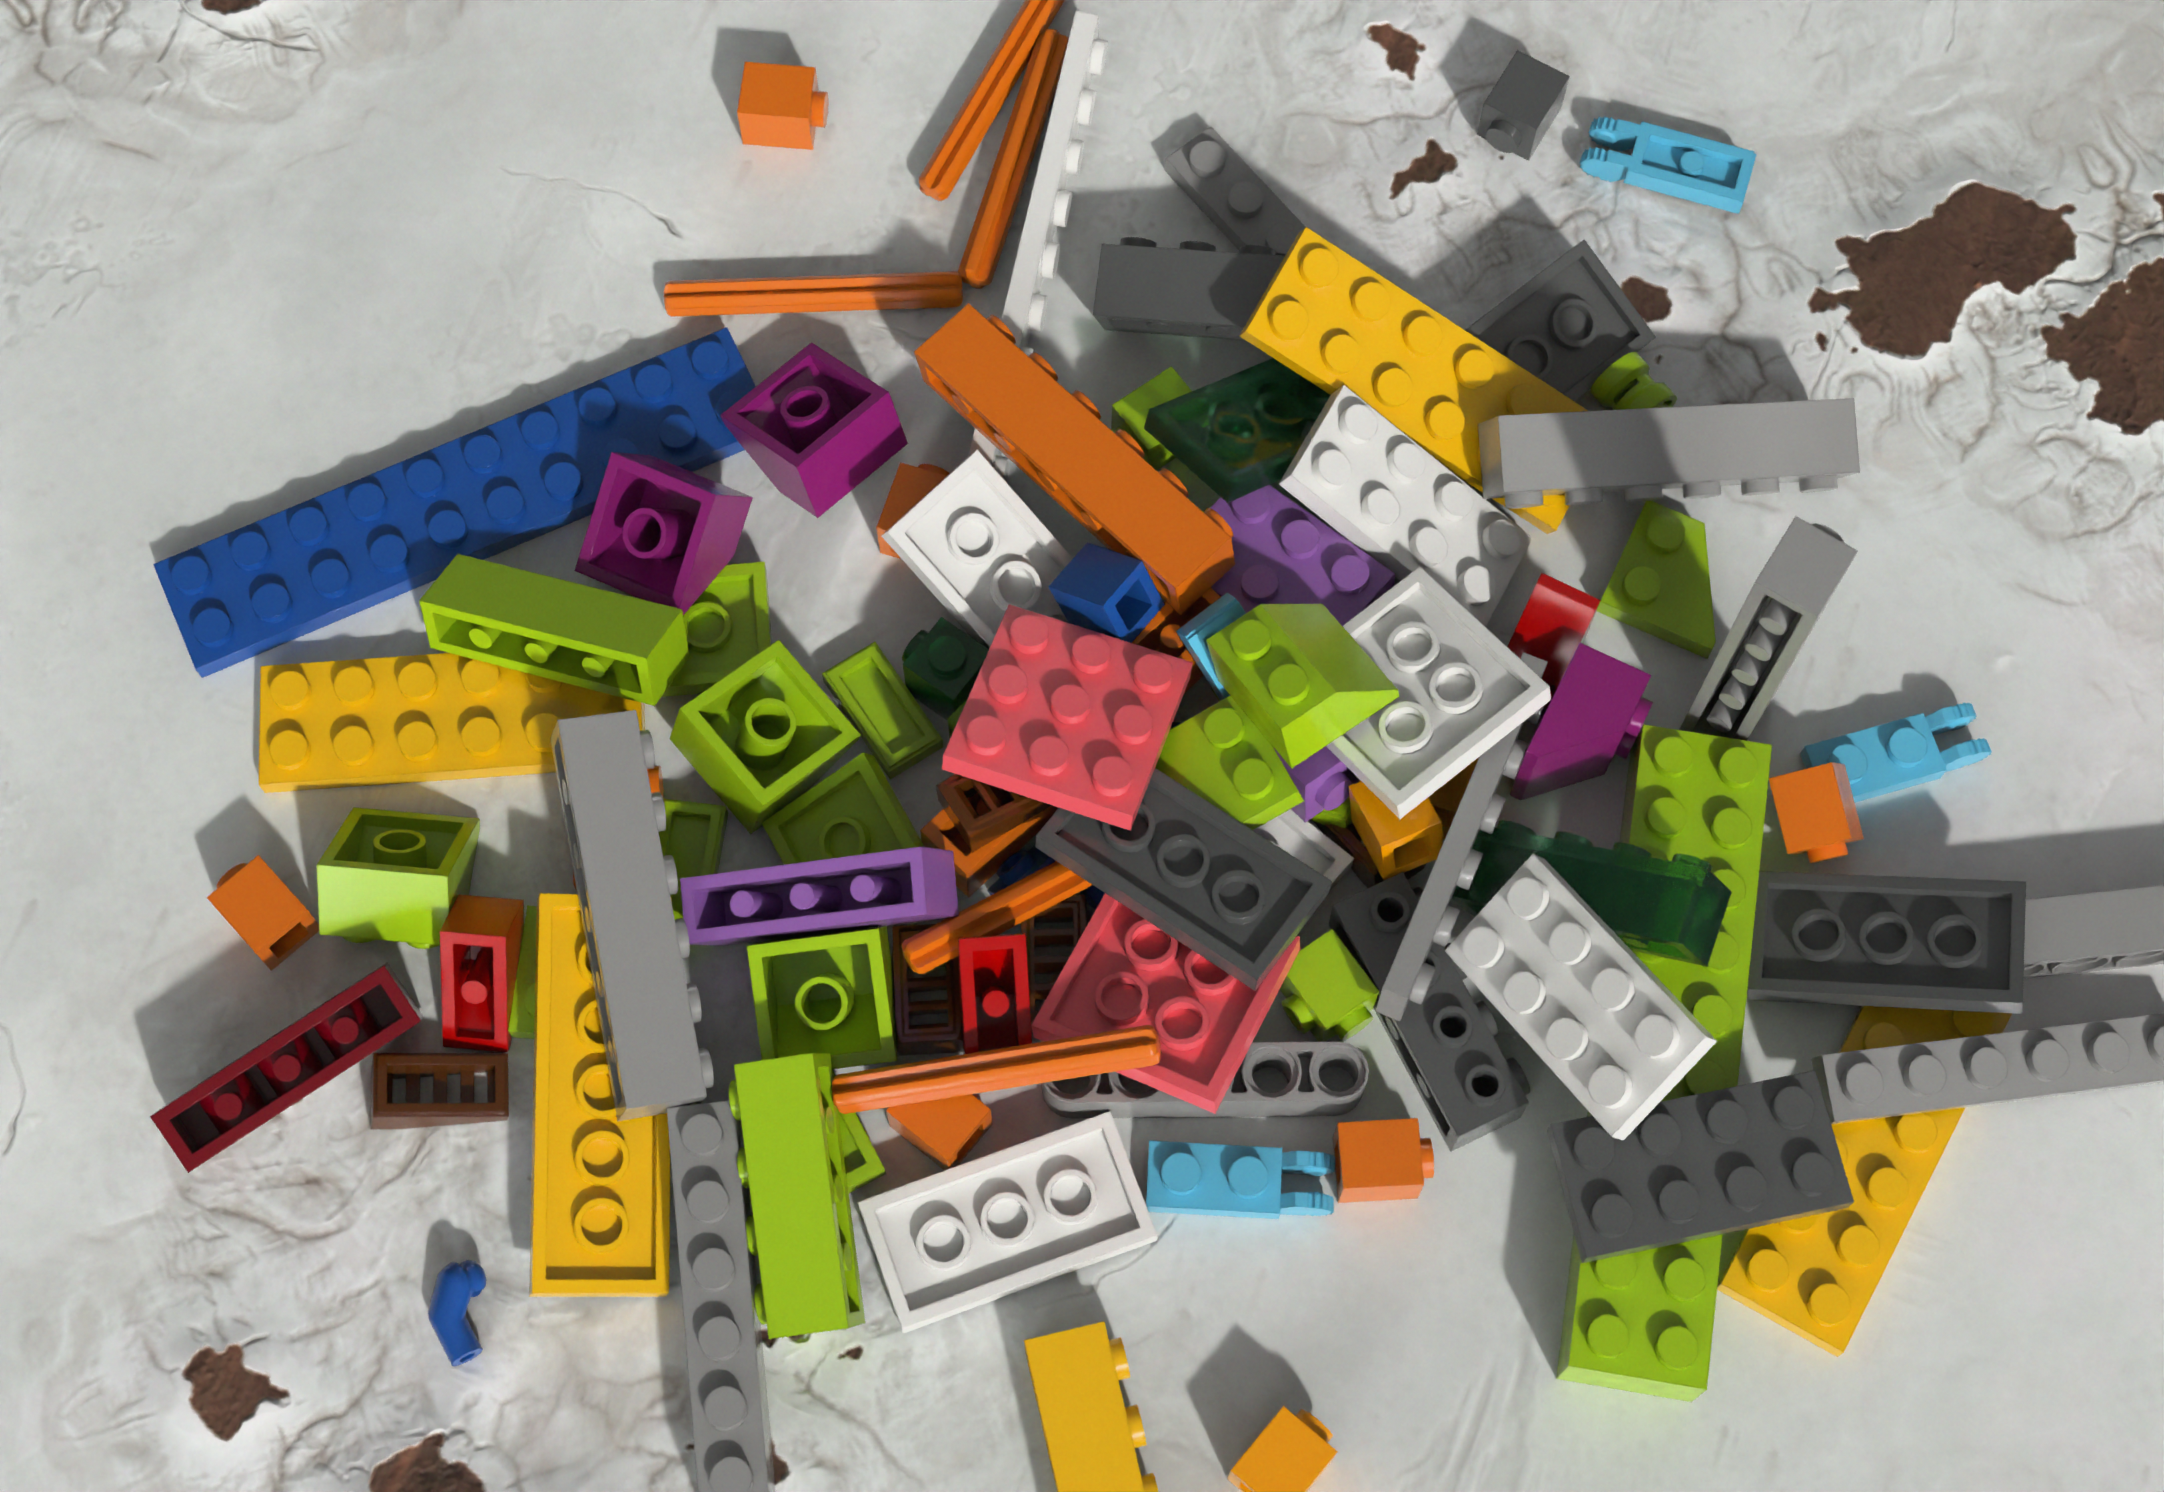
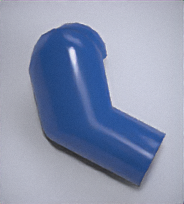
(449, 1306)

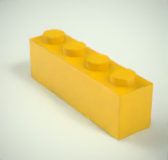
(1083, 1411)

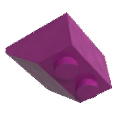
(816, 428)
(661, 530)
(1586, 723)

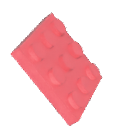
(1068, 717)
(1140, 976)

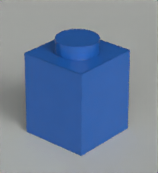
(1107, 593)

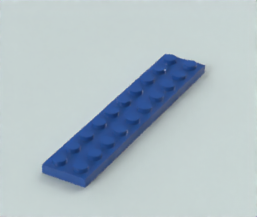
(456, 499)

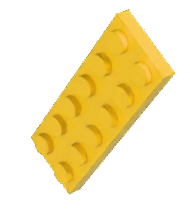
(1405, 360)
(412, 721)
(594, 1179)
(1825, 1266)

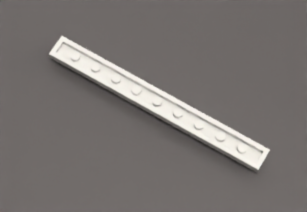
(1049, 201)

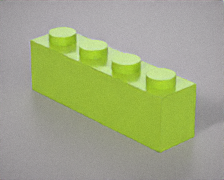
(555, 629)
(797, 1195)

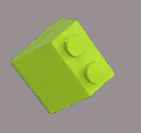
(1298, 676)
(762, 735)
(395, 875)
(826, 996)

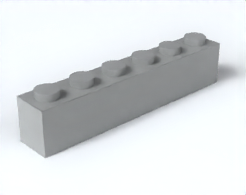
(1668, 450)
(1770, 630)
(629, 914)
(719, 1302)

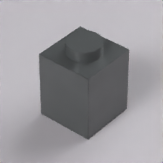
(1522, 105)

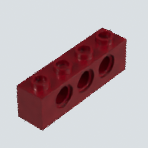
(287, 1067)

